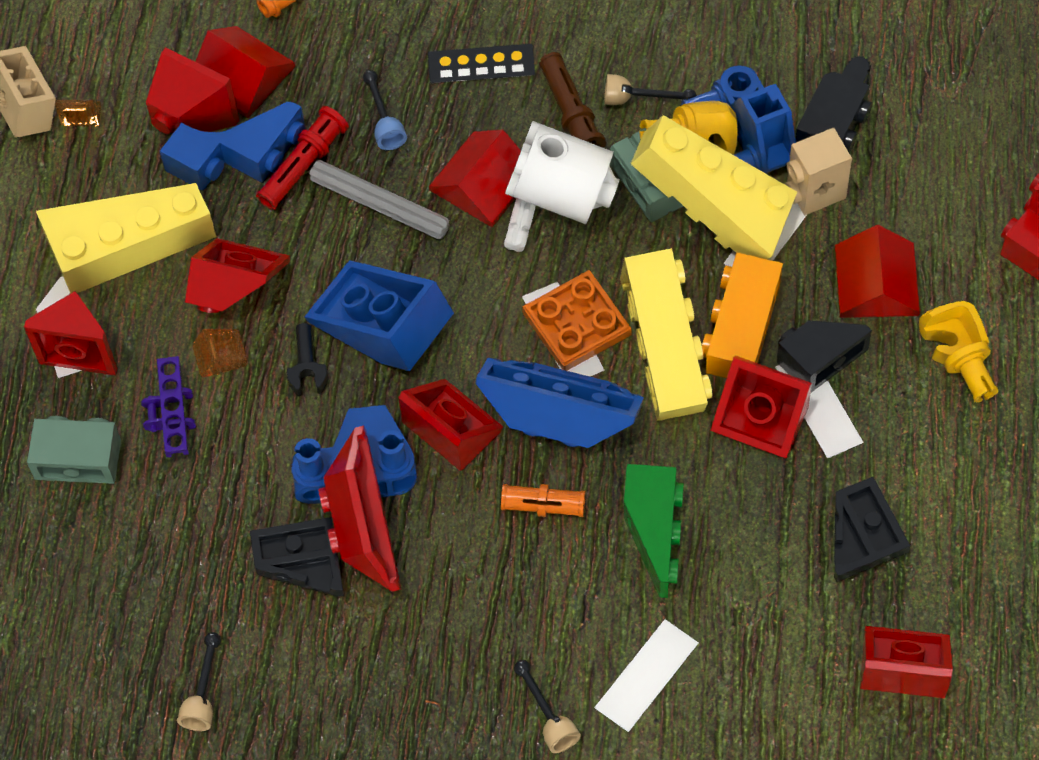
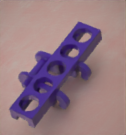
(173, 426)

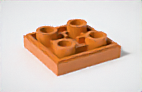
(576, 320)

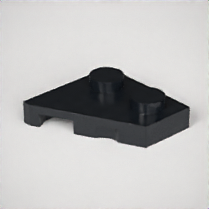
(864, 530)
(298, 555)

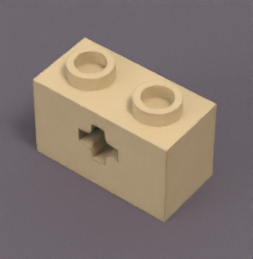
(24, 93)
(819, 171)

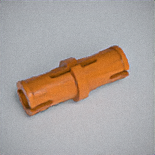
(543, 500)

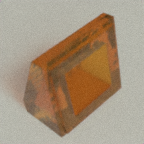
(78, 112)
(219, 351)

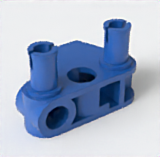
(761, 115)
(389, 449)

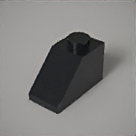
(821, 349)

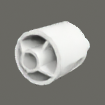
(563, 174)

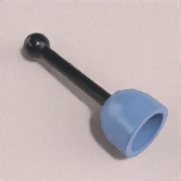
(389, 130)

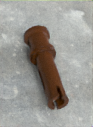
(576, 117)

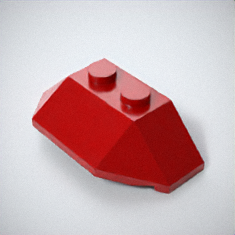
(358, 512)

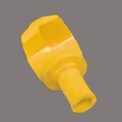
(704, 120)
(963, 330)

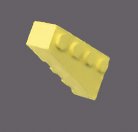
(715, 187)
(124, 233)
(665, 334)

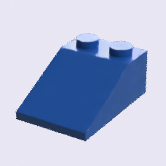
(382, 313)

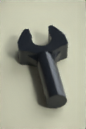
(306, 364)

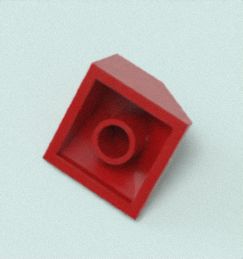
(189, 95)
(228, 272)

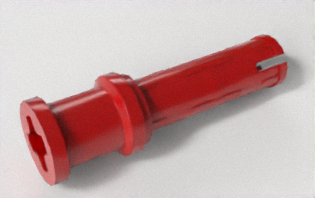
(312, 144)

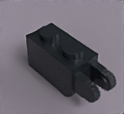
(839, 103)

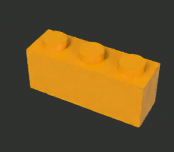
(743, 313)

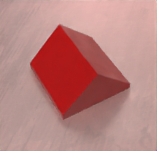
(248, 62)
(480, 175)
(876, 275)
(70, 337)
(762, 407)
(448, 421)
(906, 662)

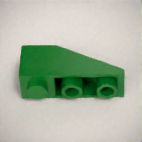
(649, 514)

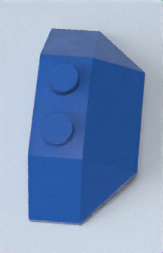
(557, 402)

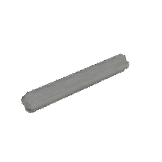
(379, 199)

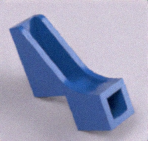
(250, 147)

